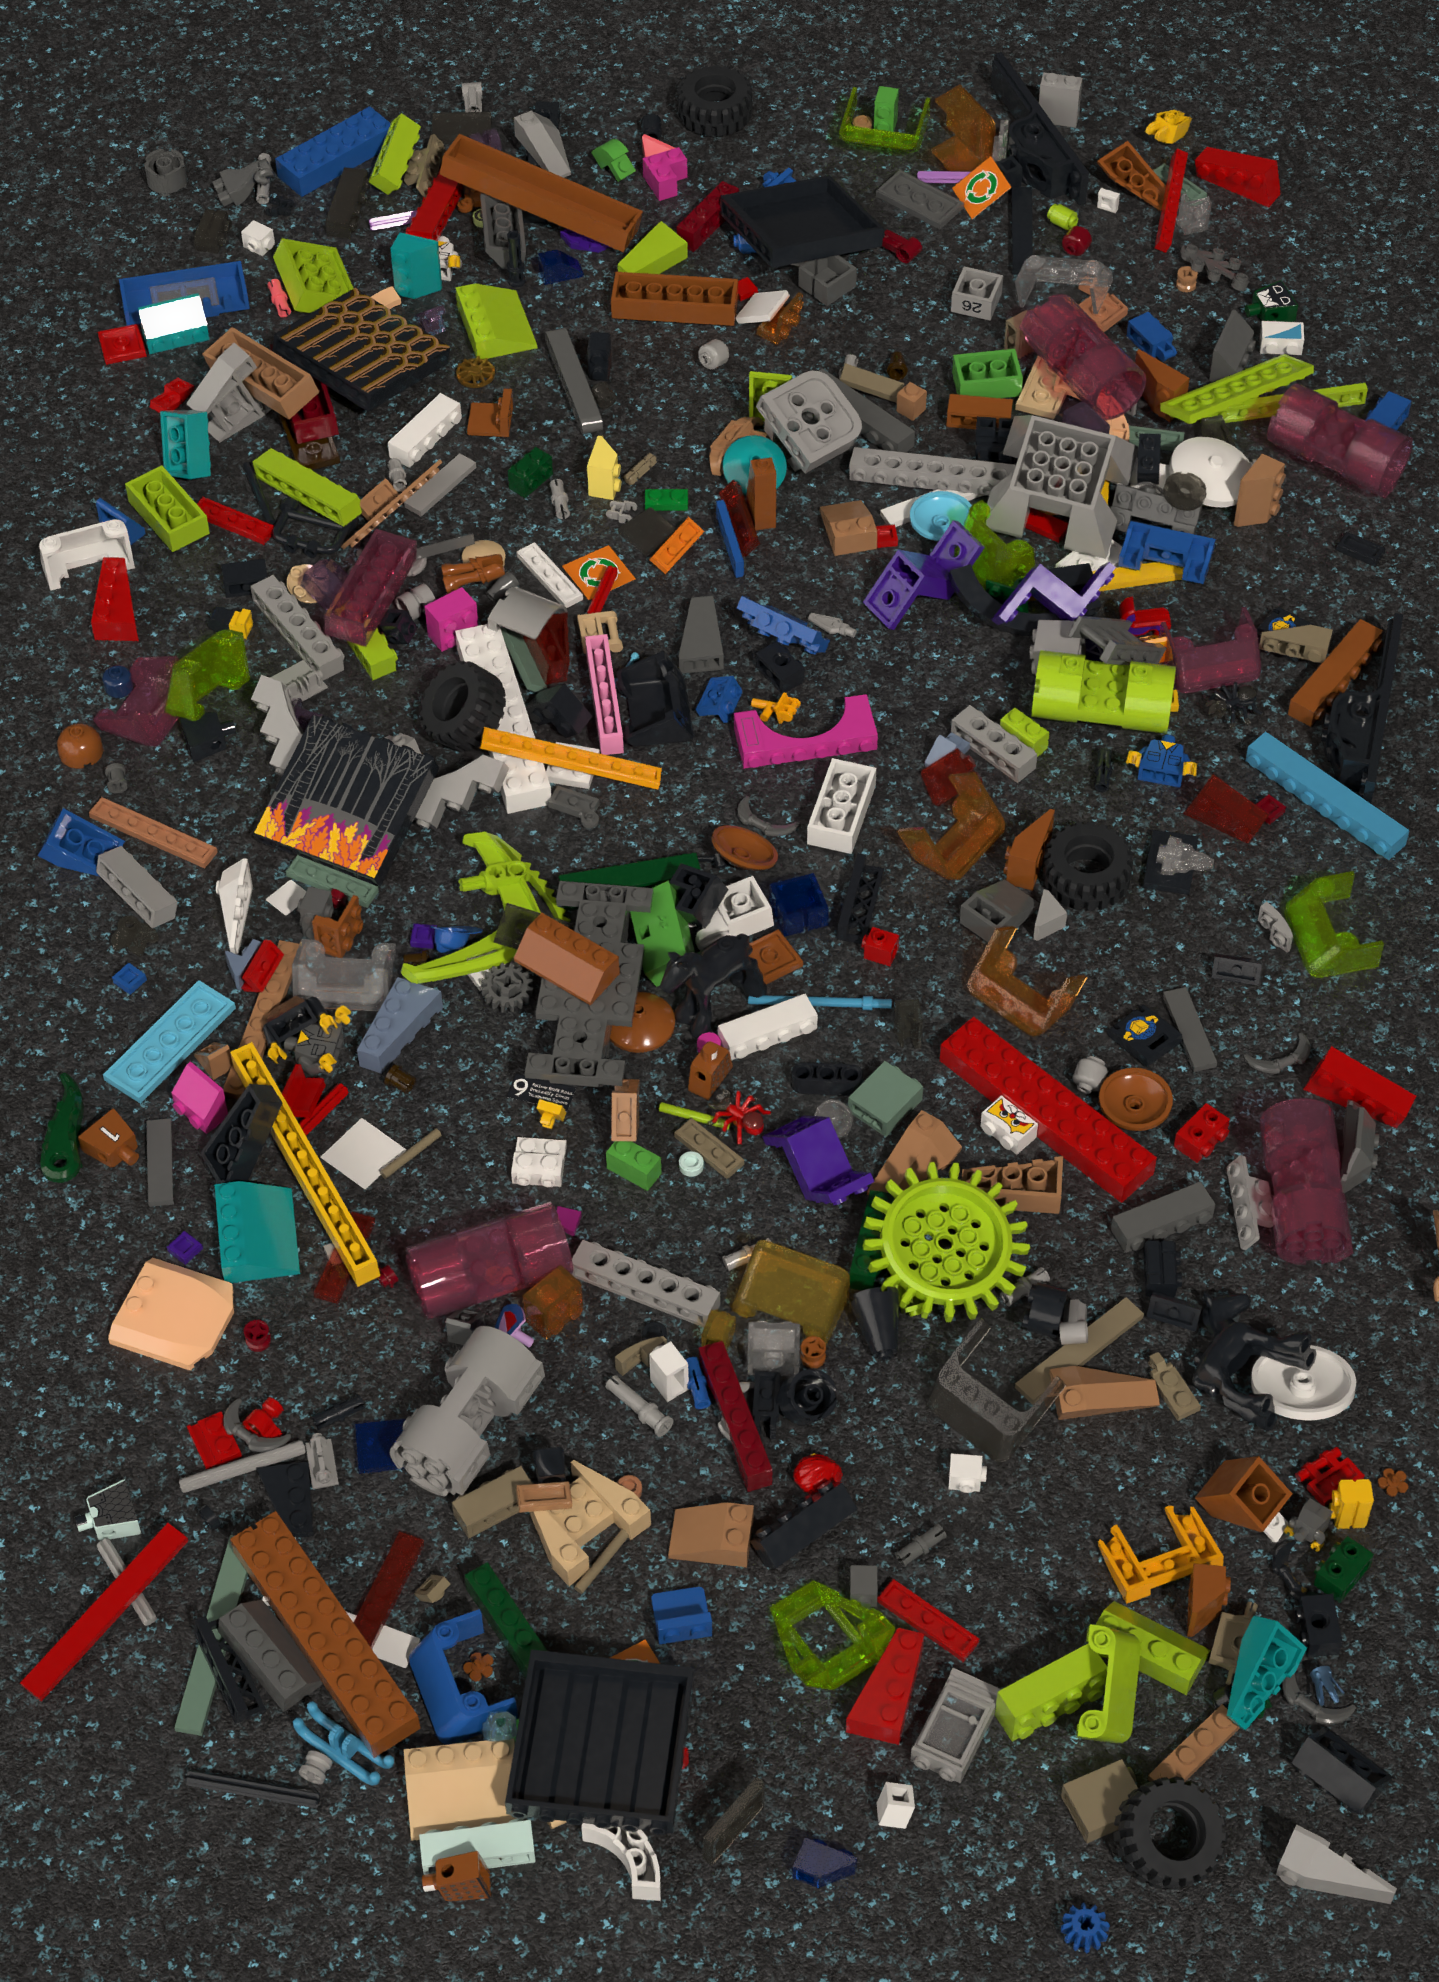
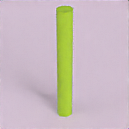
(687, 1114)

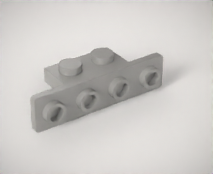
(1250, 1202)

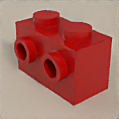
(1202, 1133)

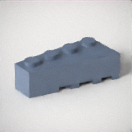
(396, 1023)

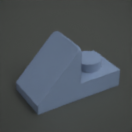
(946, 745)
(239, 964)

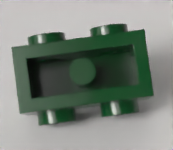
(530, 472)
(1343, 1569)

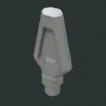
(832, 625)

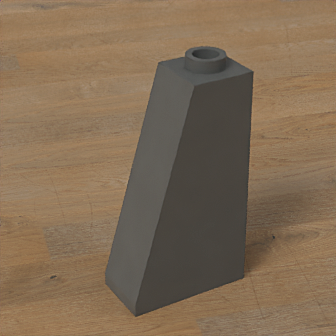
(701, 639)

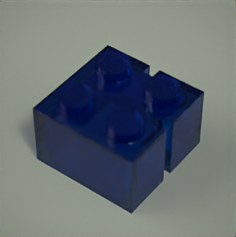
(798, 904)

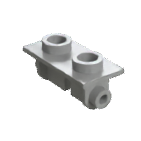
(321, 1462)

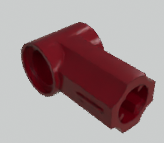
(904, 248)

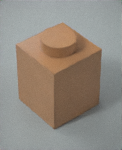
(911, 401)

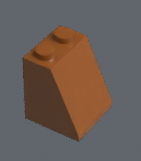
(1244, 1493)

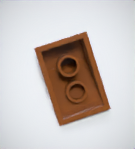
(1161, 382)
(1028, 851)

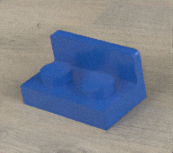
(720, 698)

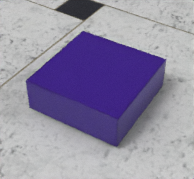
(423, 936)
(184, 1247)

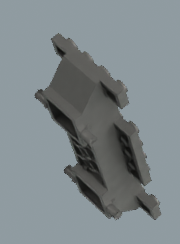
(583, 1029)

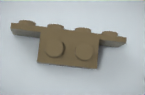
(425, 165)

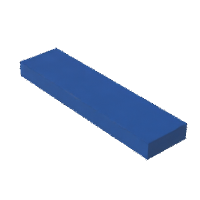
(730, 538)

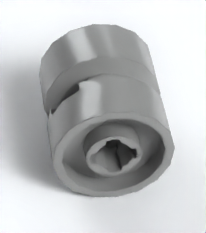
(415, 601)

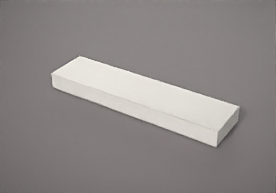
(549, 575)

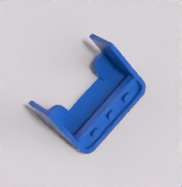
(451, 1714)

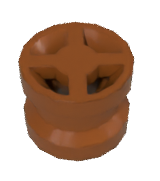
(812, 1345)

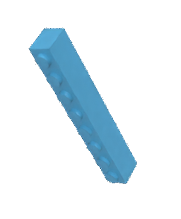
(1327, 795)

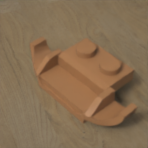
(732, 432)

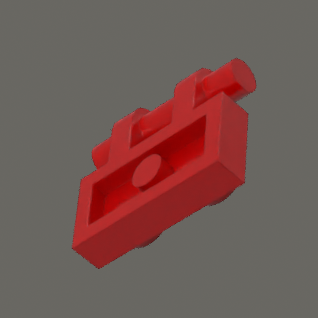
(1323, 1484)

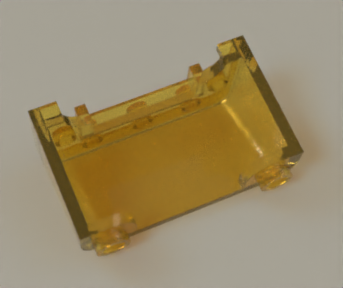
(793, 1289)

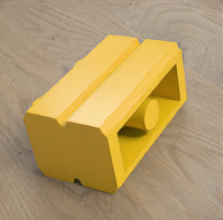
(1352, 1503)

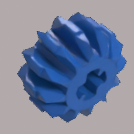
(1095, 1931)

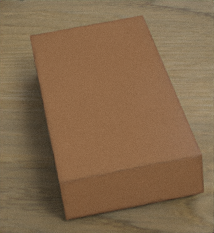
(544, 1496)

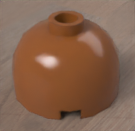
(79, 745)

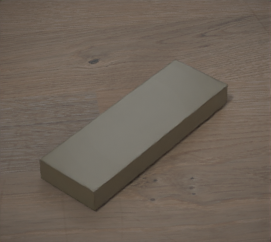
(871, 382)
(709, 1147)

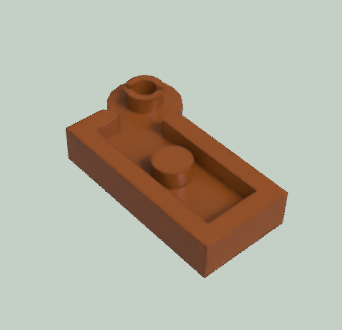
(471, 200)

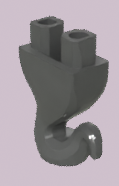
(238, 184)

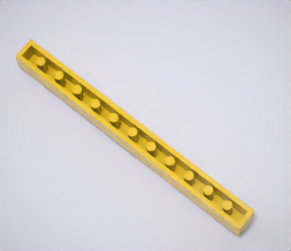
(311, 1173)

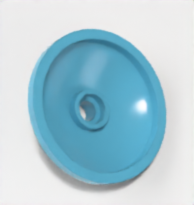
(935, 512)

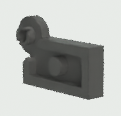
(576, 805)

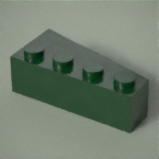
(859, 1273)

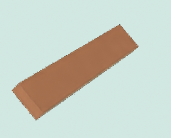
(153, 832)

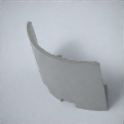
(523, 612)

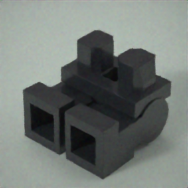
(992, 439)

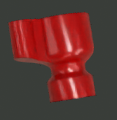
(261, 1420)

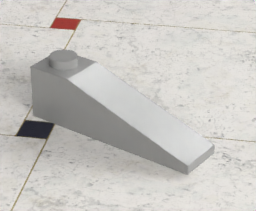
(542, 142)
(1316, 1867)

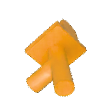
(784, 708)

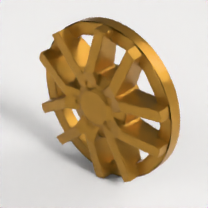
(475, 372)

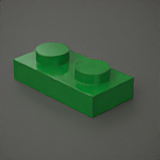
(666, 499)

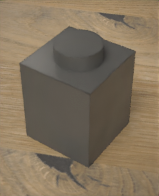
(864, 1585)

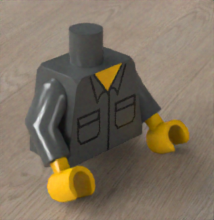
(316, 1049)

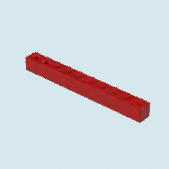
(1171, 200)

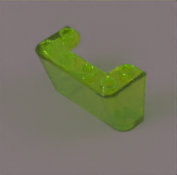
(213, 663)

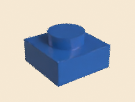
(129, 978)

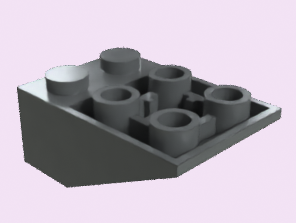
(996, 907)

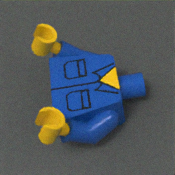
(1162, 762)

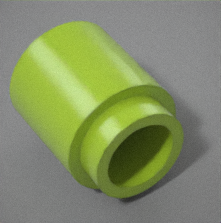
(1062, 216)

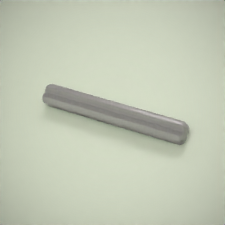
(117, 1566)

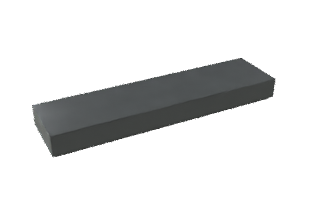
(1188, 1023)
(160, 1162)

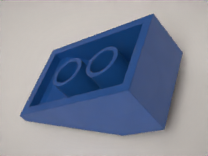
(77, 843)

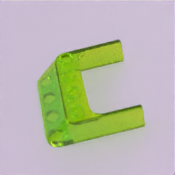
(880, 138)

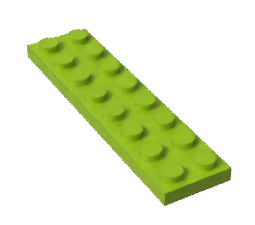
(1236, 388)

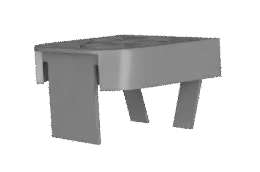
(832, 412)

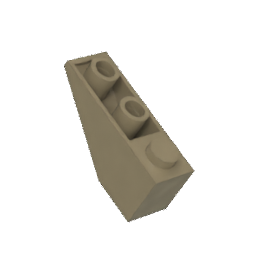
(1301, 642)

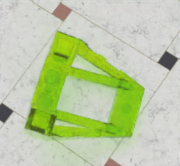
(866, 1648)

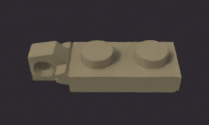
(1172, 1388)

